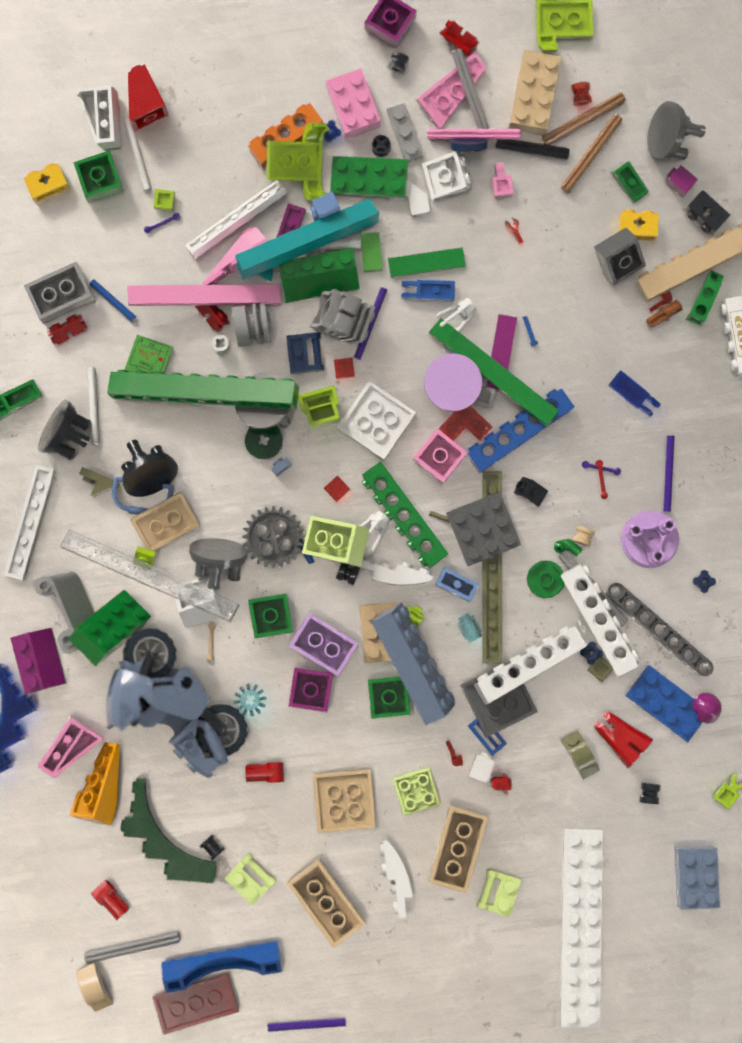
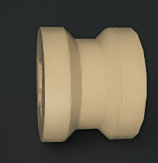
(583, 536)

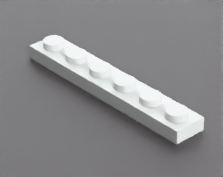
(236, 219)
(29, 522)

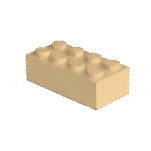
(534, 92)
(458, 848)
(326, 903)

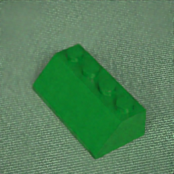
(313, 274)

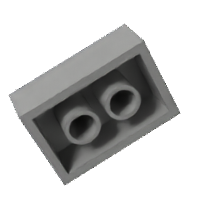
(59, 292)

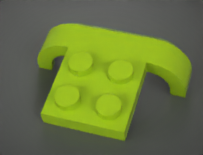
(562, 21)
(299, 160)

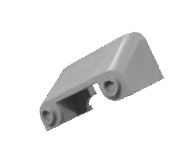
(71, 599)

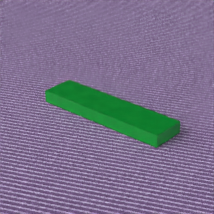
(426, 262)

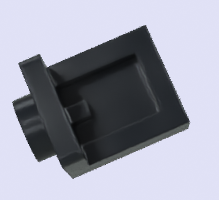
(530, 491)

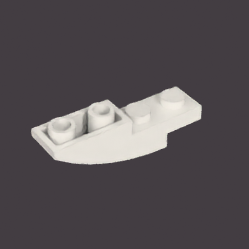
(401, 576)
(395, 869)

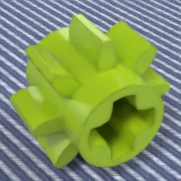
(415, 614)

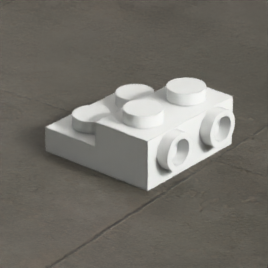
(447, 175)

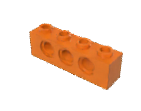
(304, 112)

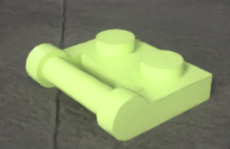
(247, 885)
(504, 896)

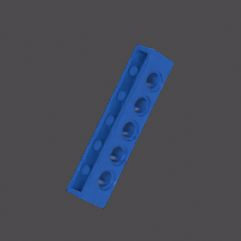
(483, 462)

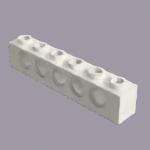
(573, 642)
(620, 664)

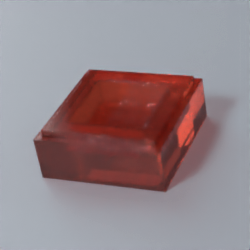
(344, 368)
(336, 489)

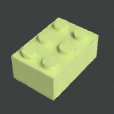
(335, 541)

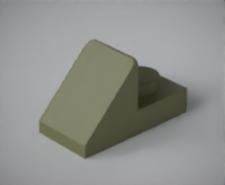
(102, 484)

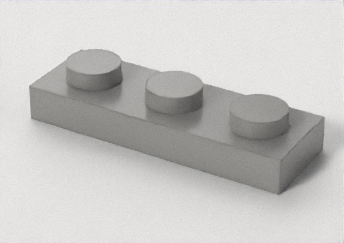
(404, 132)

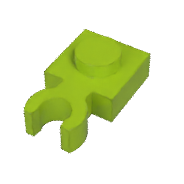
(728, 794)

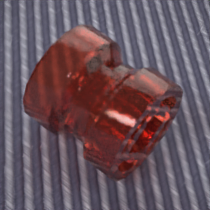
(581, 93)

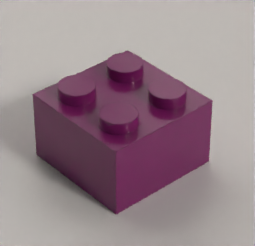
(390, 21)
(310, 690)

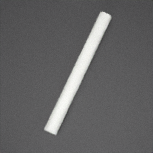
(137, 155)
(93, 405)

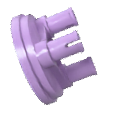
(453, 382)
(650, 539)

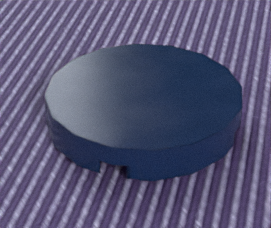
(463, 145)

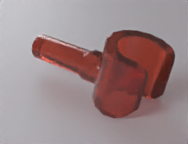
(514, 228)
(666, 299)
(456, 760)

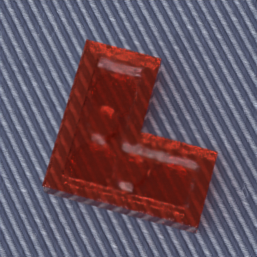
(466, 418)

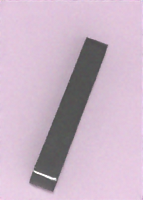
(668, 633)

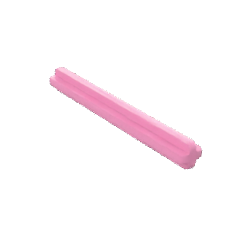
(474, 133)

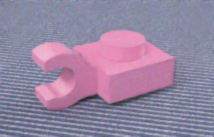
(502, 183)

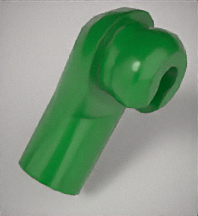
(569, 545)

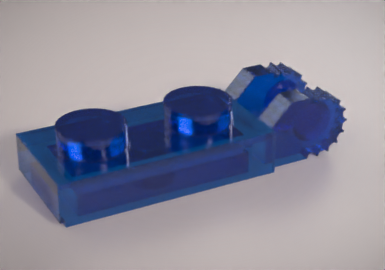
(633, 392)

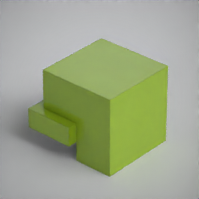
(320, 407)

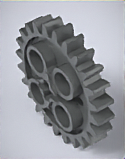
(290, 532)

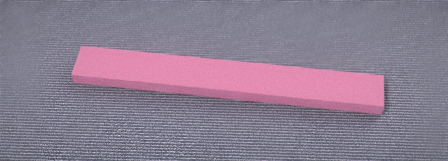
(203, 295)

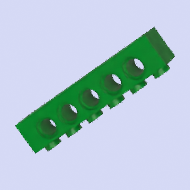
(379, 472)

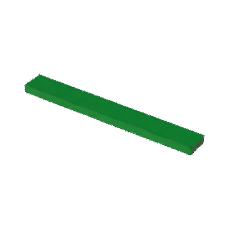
(495, 373)

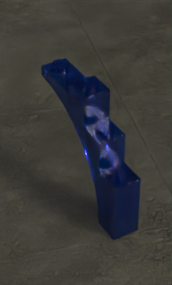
(12, 710)

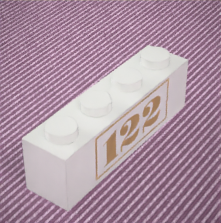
(732, 310)

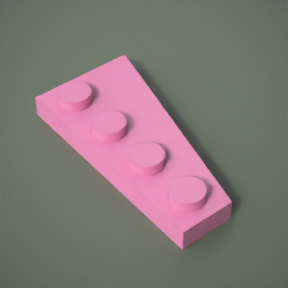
(447, 93)

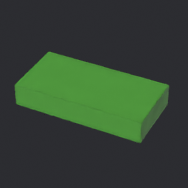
(371, 252)

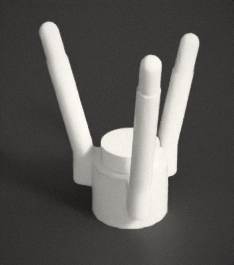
(464, 308)
(379, 521)

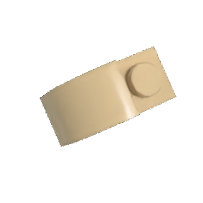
(92, 988)

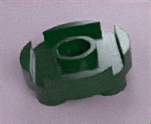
(259, 450)

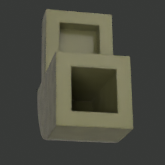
(580, 755)

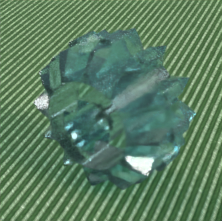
(243, 699)

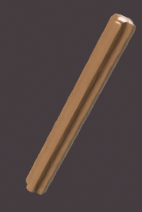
(583, 119)
(591, 153)

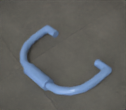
(134, 510)

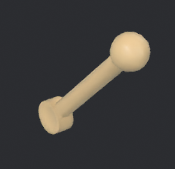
(211, 626)

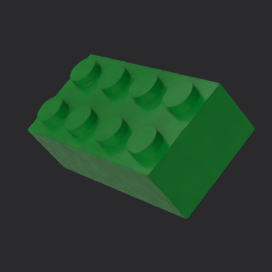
(109, 627)

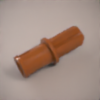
(664, 314)

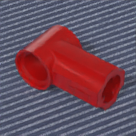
(270, 772)
(107, 896)

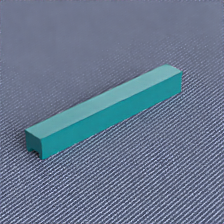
(306, 238)

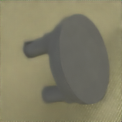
(668, 131)
(264, 417)
(214, 555)

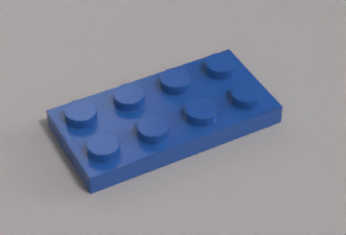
(665, 703)

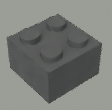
(620, 256)

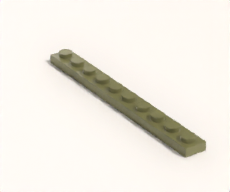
(492, 586)

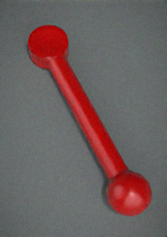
(599, 463)

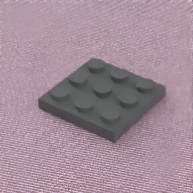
(483, 529)
(504, 710)

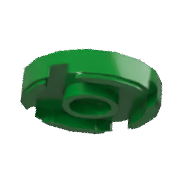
(545, 579)

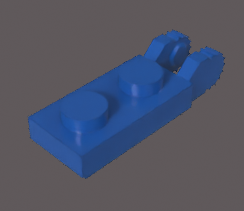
(430, 290)

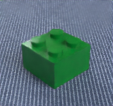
(98, 176)
(270, 616)
(388, 697)

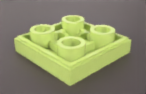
(416, 791)

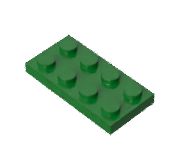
(369, 177)

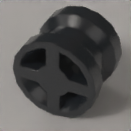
(398, 62)
(381, 141)

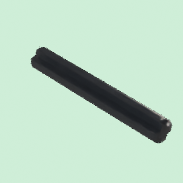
(533, 148)

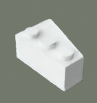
(102, 113)

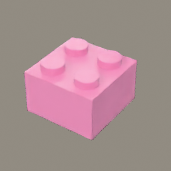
(439, 456)

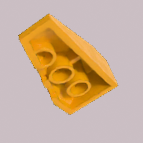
(99, 796)

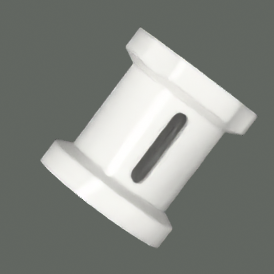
(220, 338)

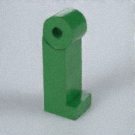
(705, 298)

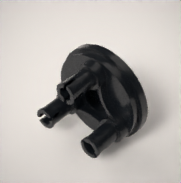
(60, 428)
(148, 471)

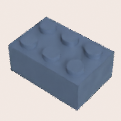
(697, 877)

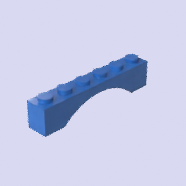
(260, 958)

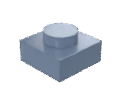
(280, 466)

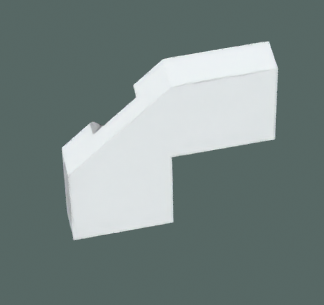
(417, 200)

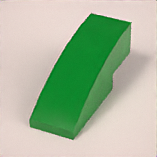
(18, 398)

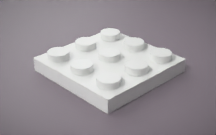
(376, 420)

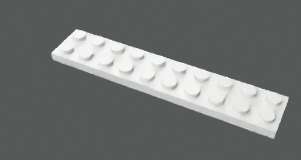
(581, 928)

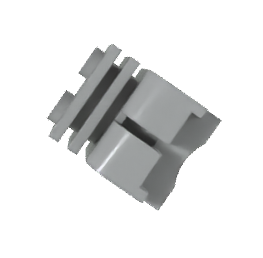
(343, 316)

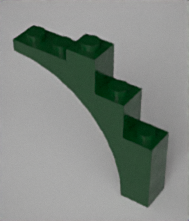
(180, 864)

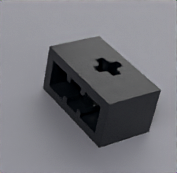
(704, 203)

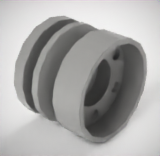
(251, 324)

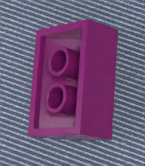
(38, 660)

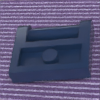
(298, 353)

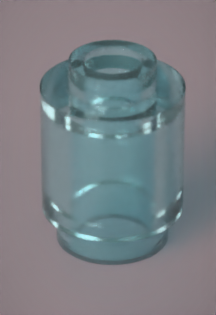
(469, 627)

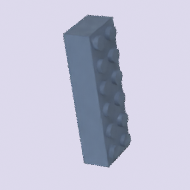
(414, 663)

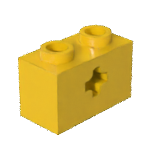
(56, 182)
(646, 219)

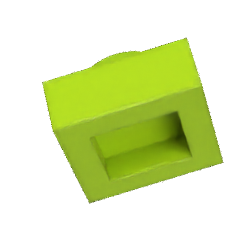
(164, 199)
(145, 555)

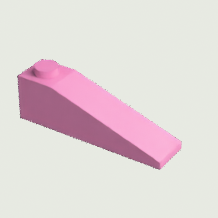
(249, 239)

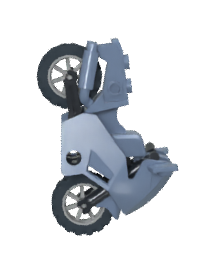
(171, 704)

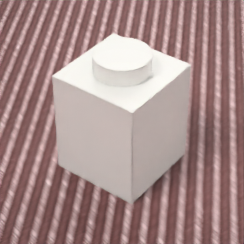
(481, 767)

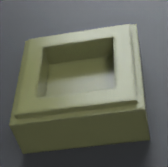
(600, 669)

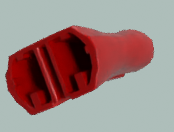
(623, 738)

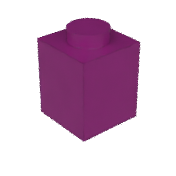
(681, 180)

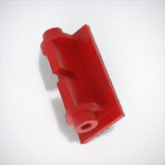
(452, 34)
(217, 317)
(60, 331)
(501, 783)

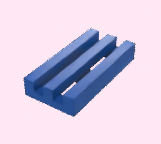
(497, 747)

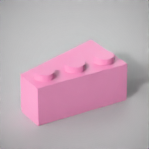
(68, 746)

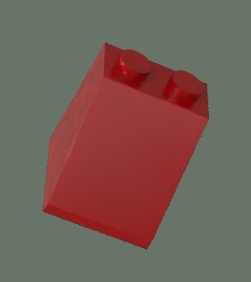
(144, 99)

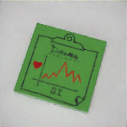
(148, 356)

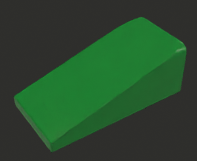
(629, 181)

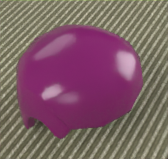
(707, 707)

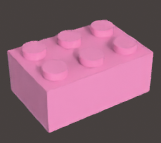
(353, 103)

